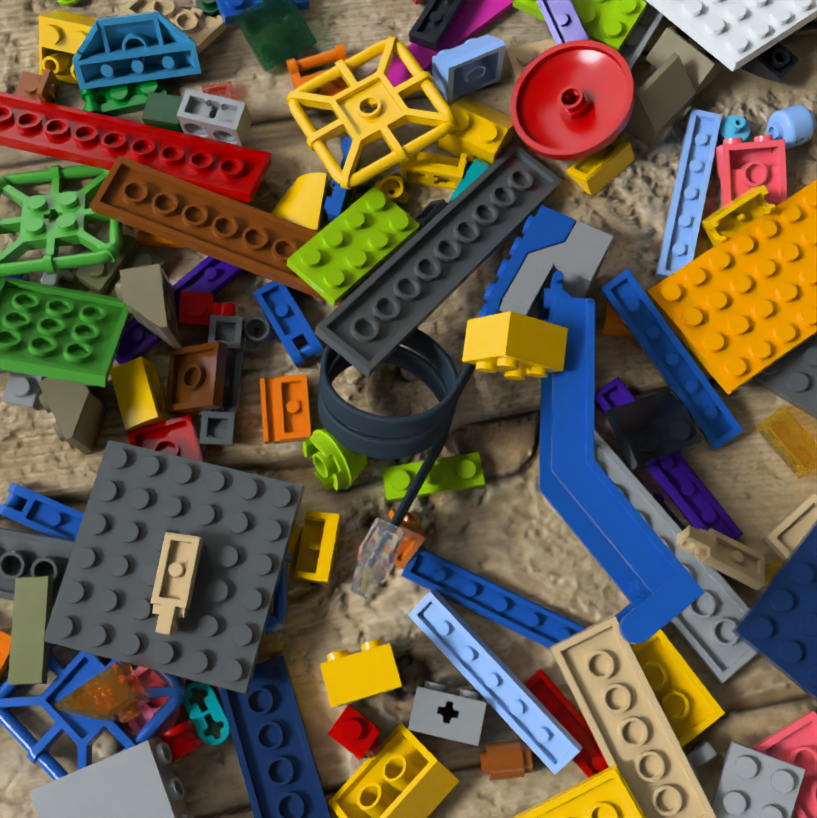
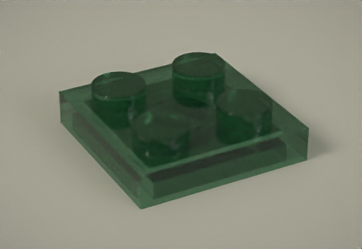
(275, 31)

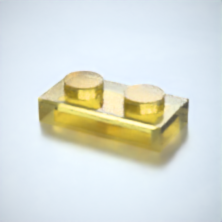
(790, 441)

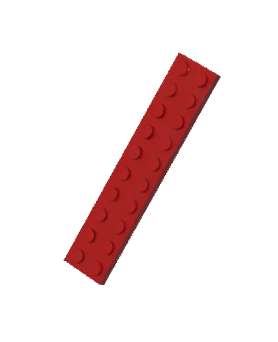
(100, 139)

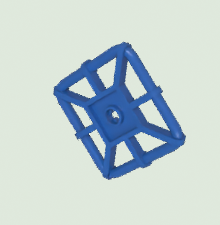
(81, 729)

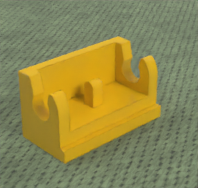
(434, 170)
(737, 214)
(139, 393)
(318, 547)

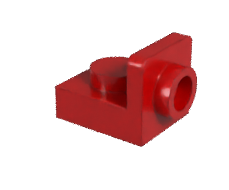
(356, 733)

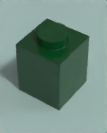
(162, 111)

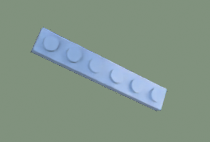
(689, 192)
(495, 682)

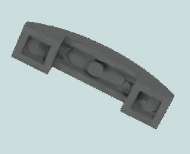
(220, 424)

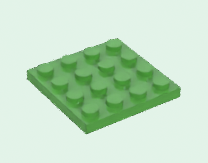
(59, 331)

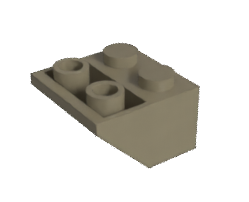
(77, 410)

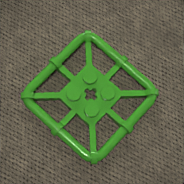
(70, 227)

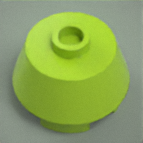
(335, 464)

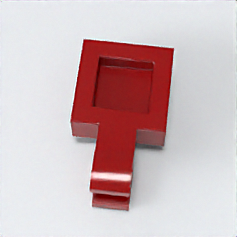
(197, 307)

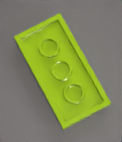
(604, 20)
(353, 245)

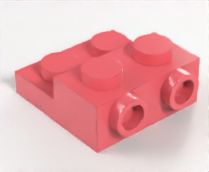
(752, 165)

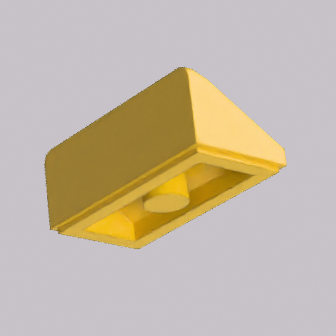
(601, 167)

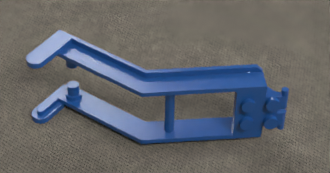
(586, 495)

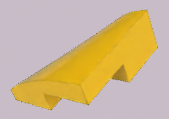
(304, 201)

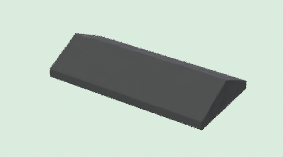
(31, 556)

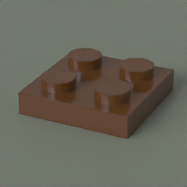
(196, 378)

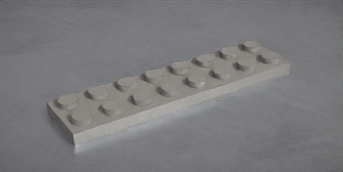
(710, 618)

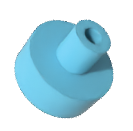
(733, 127)

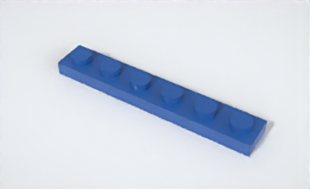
(670, 359)

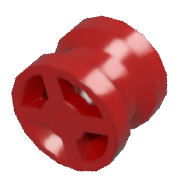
(182, 740)

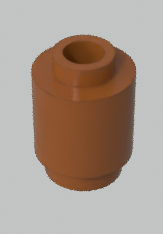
(506, 760)

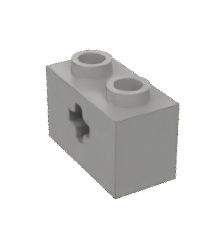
(464, 728)

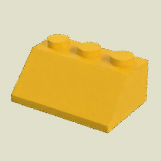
(396, 782)

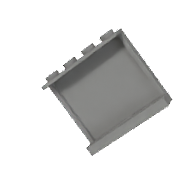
(120, 786)

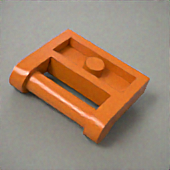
(296, 66)

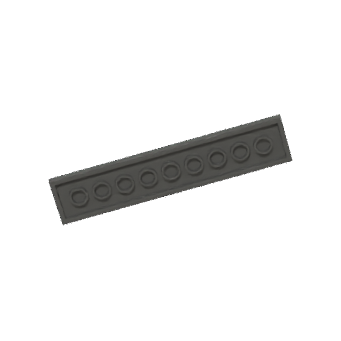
(436, 261)

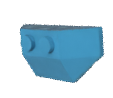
(134, 51)

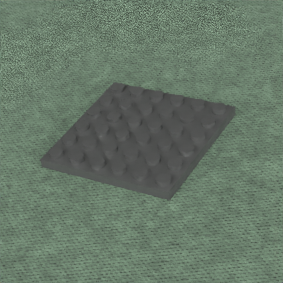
(117, 554)

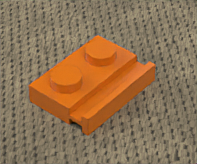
(286, 409)

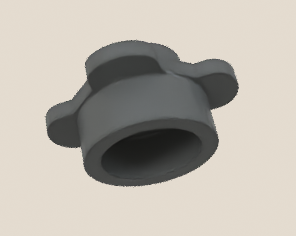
(260, 322)

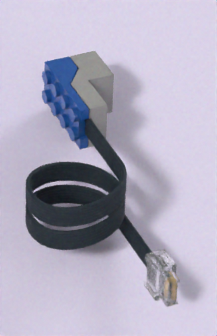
(548, 245)

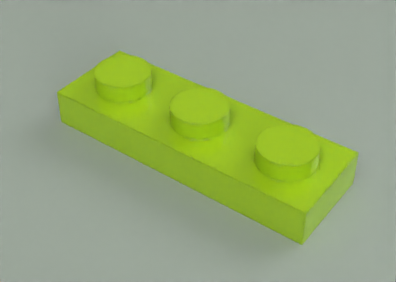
(446, 476)

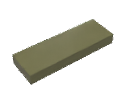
(29, 623)

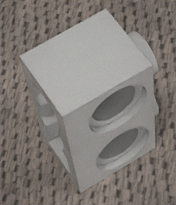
(214, 117)

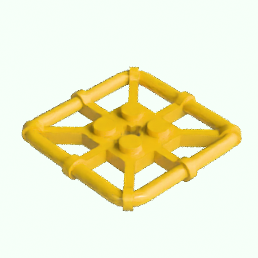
(367, 127)

